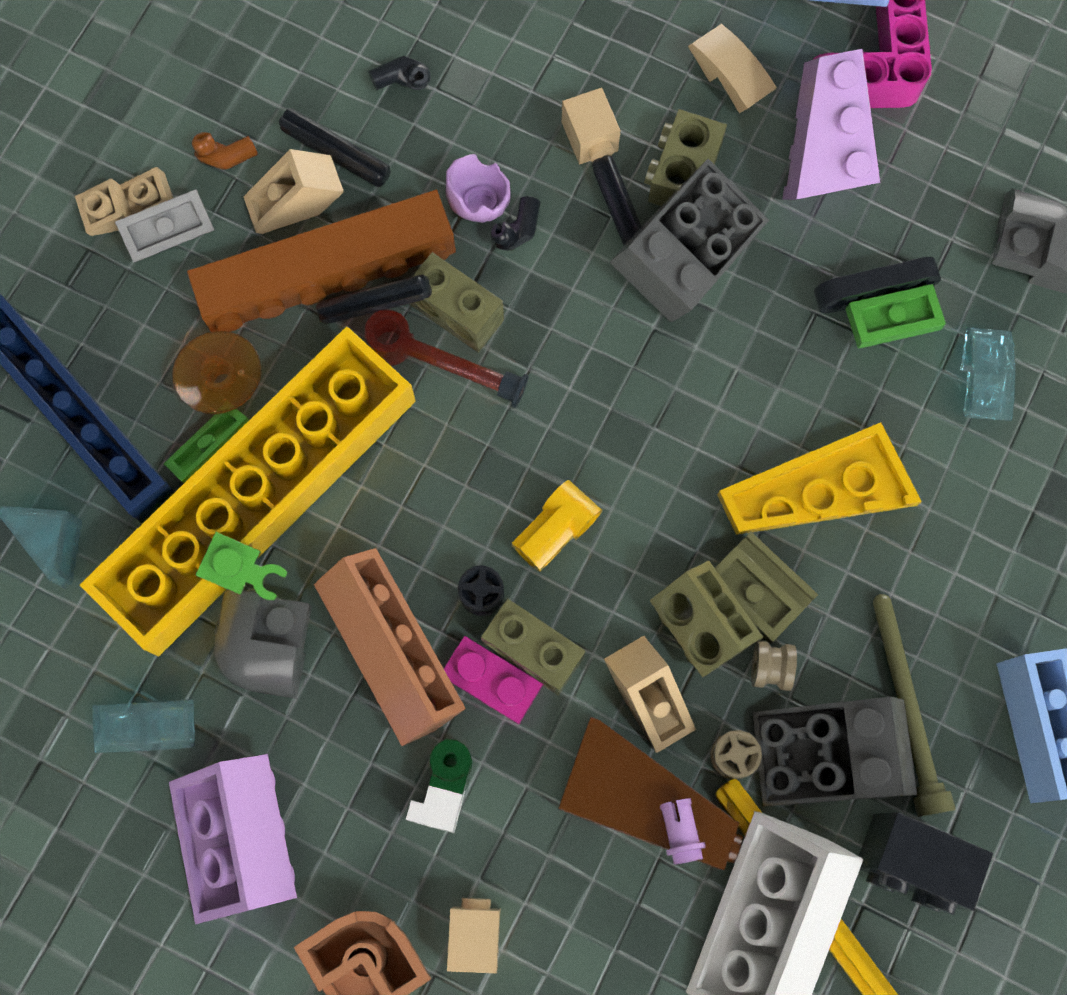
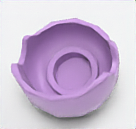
(476, 190)

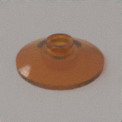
(205, 360)

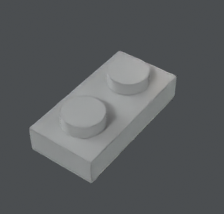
(164, 225)

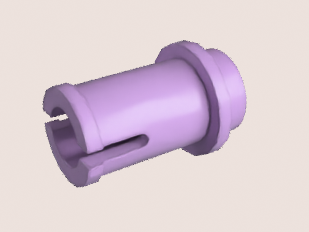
(683, 834)

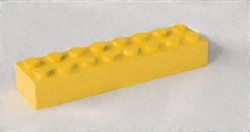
(251, 488)

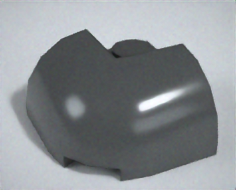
(1033, 239)
(262, 642)

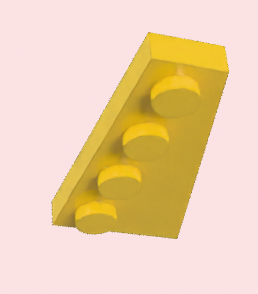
(830, 483)

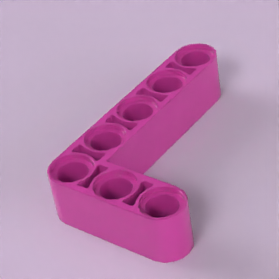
(897, 59)

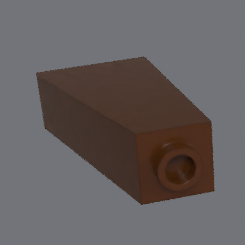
(624, 790)

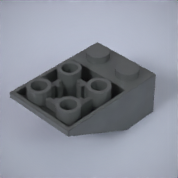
(690, 242)
(835, 752)

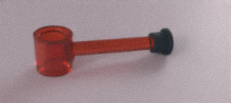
(508, 385)

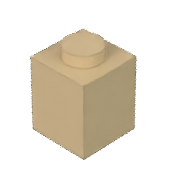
(590, 126)
(474, 937)

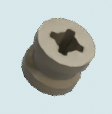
(774, 665)
(743, 752)

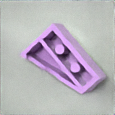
(833, 129)

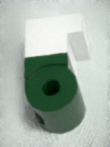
(446, 791)

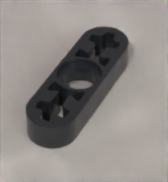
(839, 292)

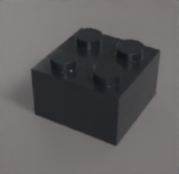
(923, 860)

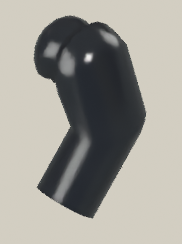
(401, 71)
(521, 230)

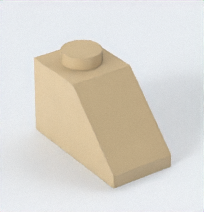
(293, 190)
(650, 693)

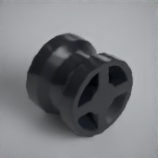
(481, 581)

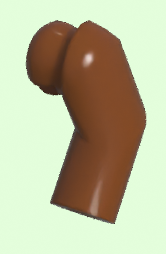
(220, 155)

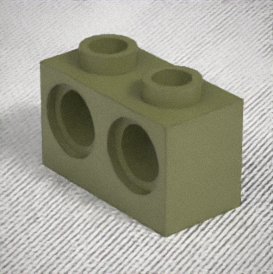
(679, 159)
(459, 303)
(712, 613)
(533, 646)

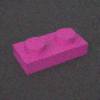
(492, 680)

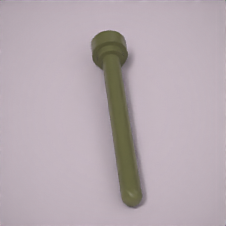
(931, 794)

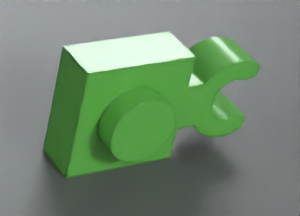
(233, 565)

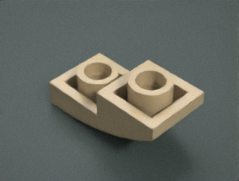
(739, 71)
(115, 201)

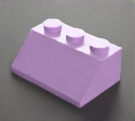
(232, 838)

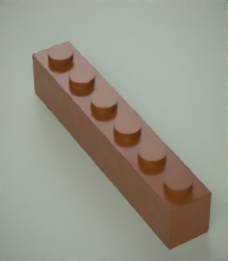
(322, 262)

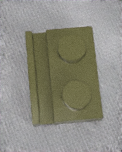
(764, 586)

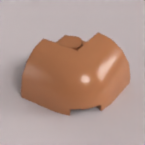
(362, 957)

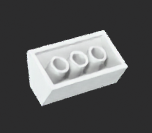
(776, 913)

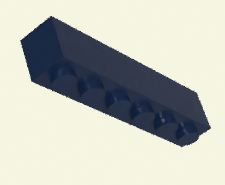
(79, 417)

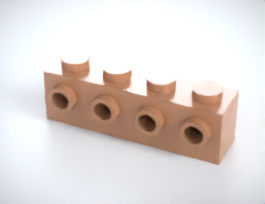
(389, 646)

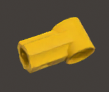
(564, 516)

